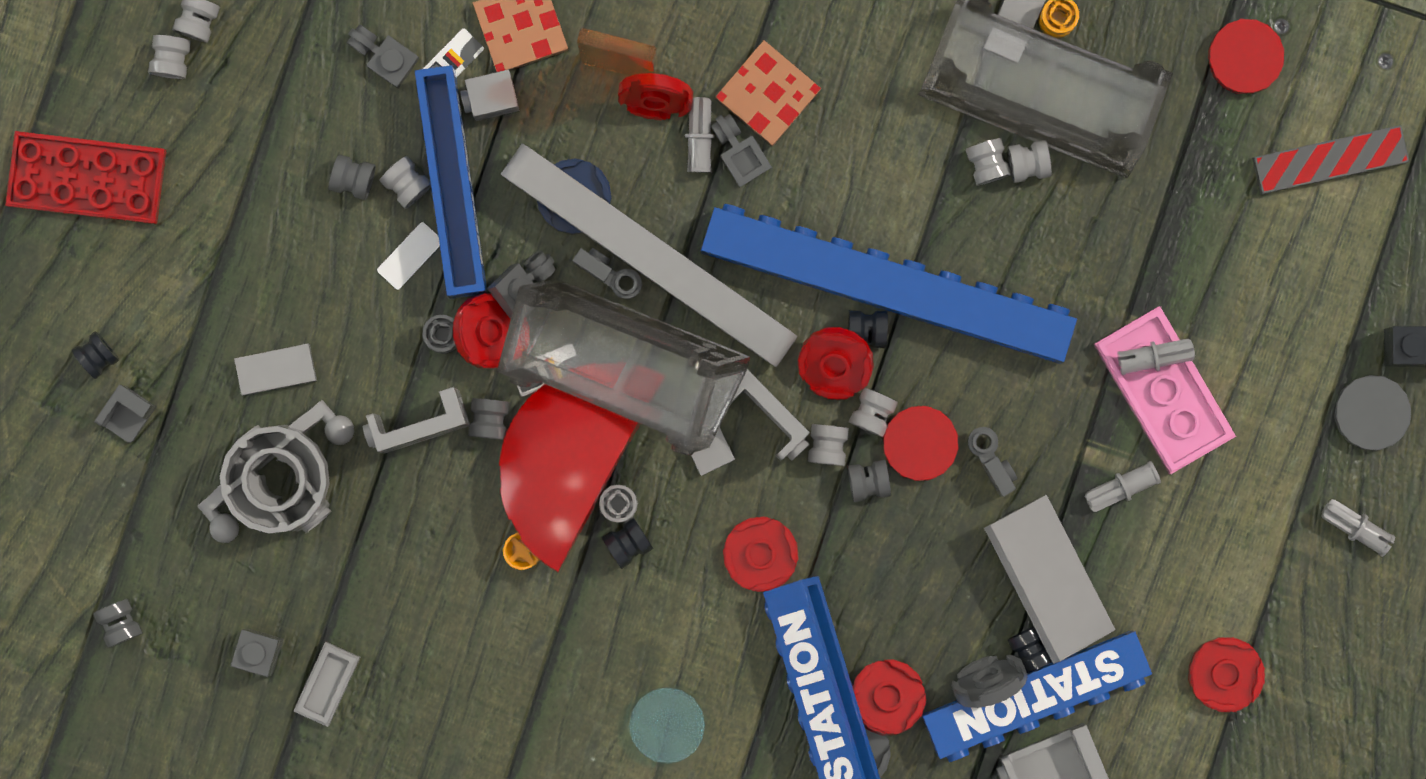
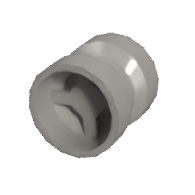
(196, 19)
(169, 56)
(988, 161)
(1029, 162)
(405, 182)
(873, 412)
(828, 445)
(621, 507)

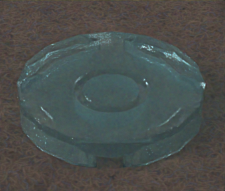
(667, 725)

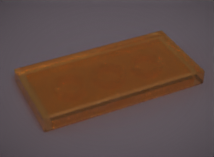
(616, 53)

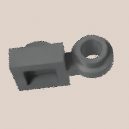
(389, 61)
(745, 158)
(596, 265)
(506, 286)
(999, 473)

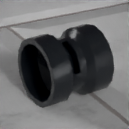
(870, 327)
(627, 543)
(1030, 649)

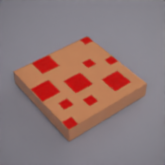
(520, 31)
(768, 93)

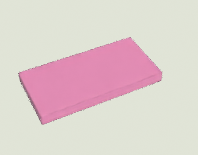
(1170, 403)

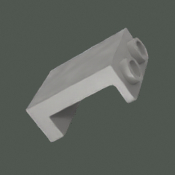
(777, 413)
(453, 420)
(1059, 756)

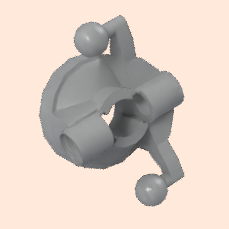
(247, 491)

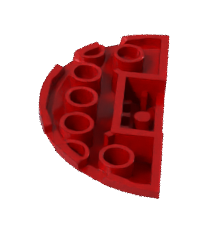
(556, 468)

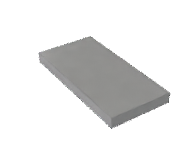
(1049, 579)

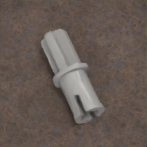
(699, 136)
(1155, 356)
(1122, 487)
(1357, 527)

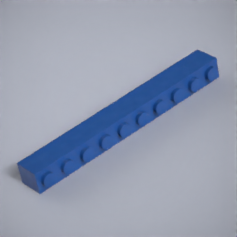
(889, 285)

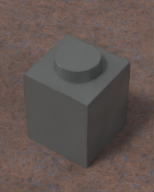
(257, 652)

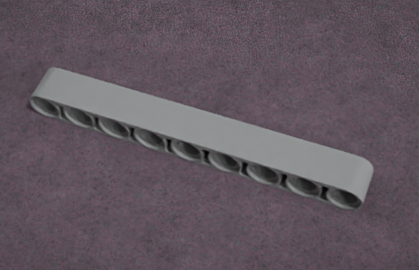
(649, 255)

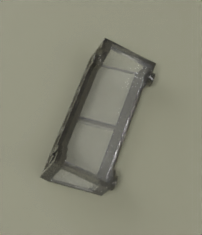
(1045, 88)
(622, 362)

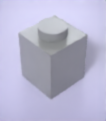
(490, 95)

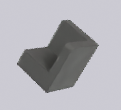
(125, 413)

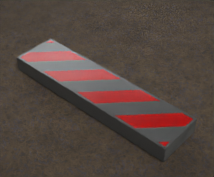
(1330, 160)

